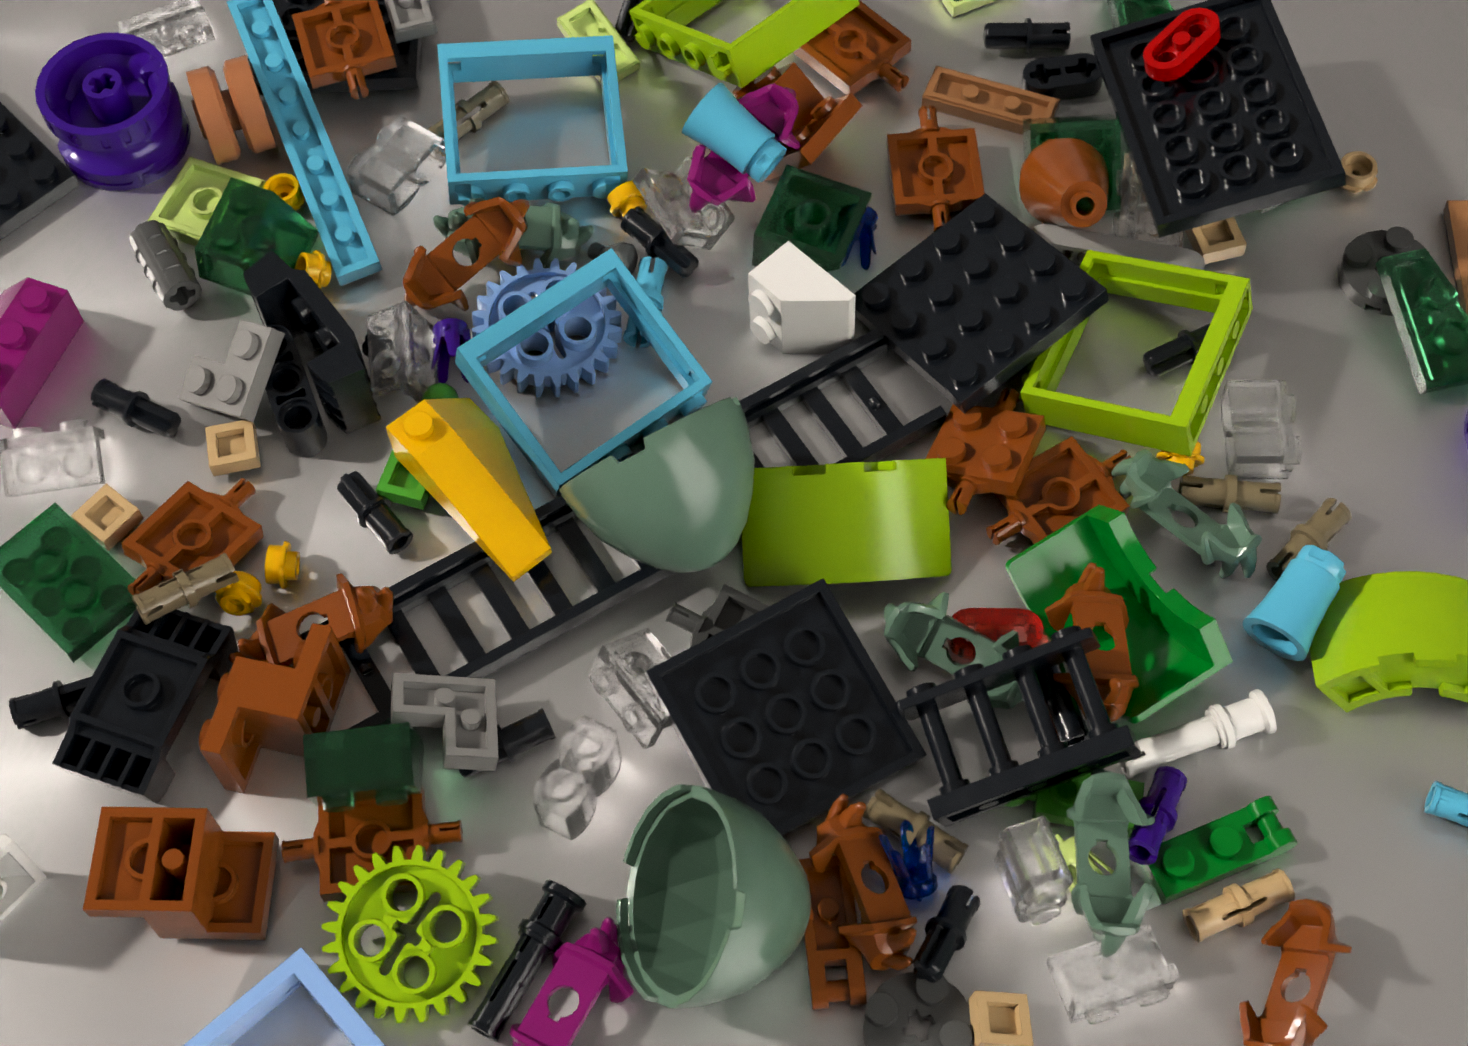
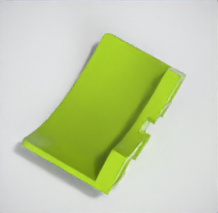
(847, 523)
(1393, 637)

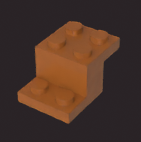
(817, 118)
(273, 706)
(181, 873)

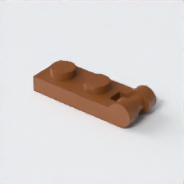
(831, 906)

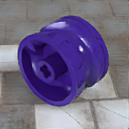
(113, 111)

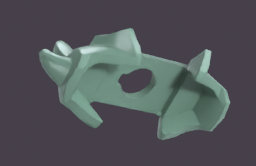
(546, 231)
(1152, 492)
(922, 631)
(1106, 901)

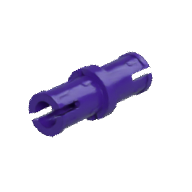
(1163, 794)

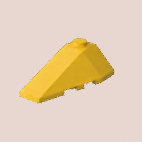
(471, 474)

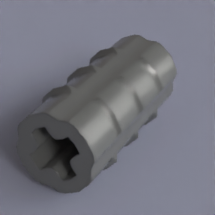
(165, 265)

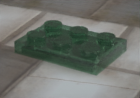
(65, 582)

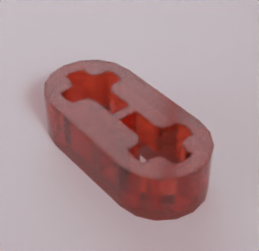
(994, 624)

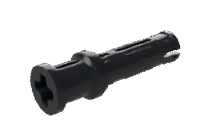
(538, 938)

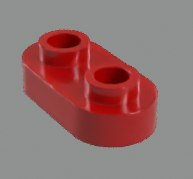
(1182, 44)

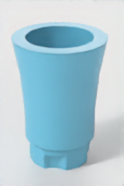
(734, 134)
(1296, 604)

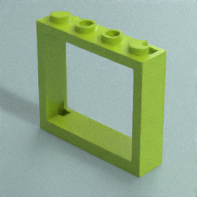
(664, 31)
(1162, 283)

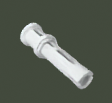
(1219, 727)

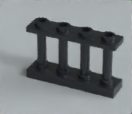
(1056, 761)

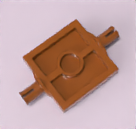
(344, 43)
(858, 51)
(934, 169)
(987, 449)
(1058, 490)
(190, 532)
(356, 834)

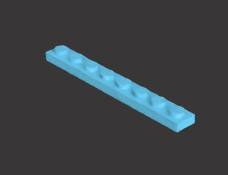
(305, 140)

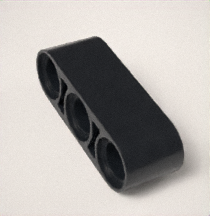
(296, 406)

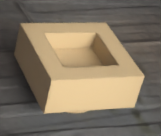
(1218, 240)
(232, 447)
(107, 517)
(1000, 1019)

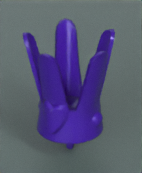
(448, 336)

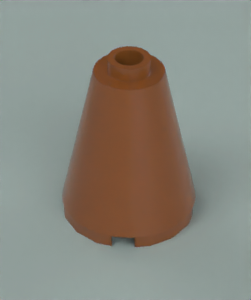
(1065, 183)

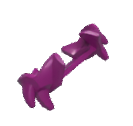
(714, 178)
(585, 969)

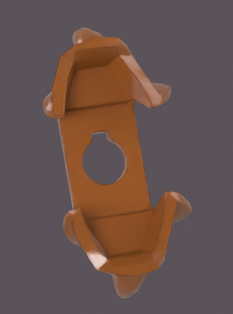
(435, 277)
(1090, 607)
(351, 613)
(885, 918)
(1307, 946)

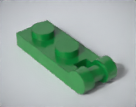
(1218, 850)

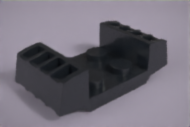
(296, 302)
(142, 700)

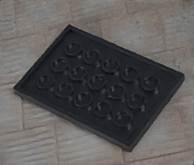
(1226, 132)

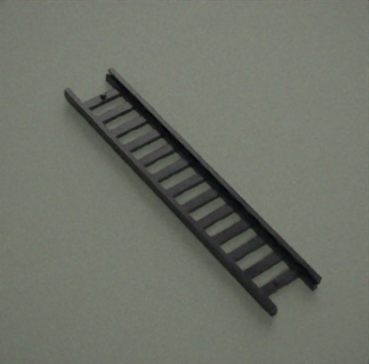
(558, 517)

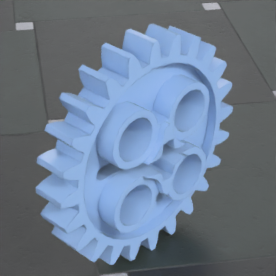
(593, 319)

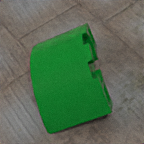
(1166, 636)

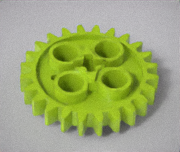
(372, 904)

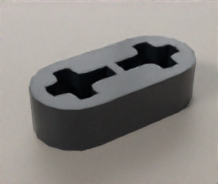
(1063, 76)

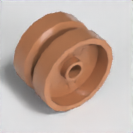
(230, 110)

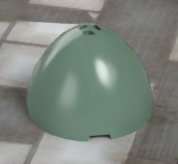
(679, 497)
(708, 899)

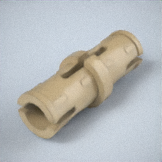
(1238, 905)

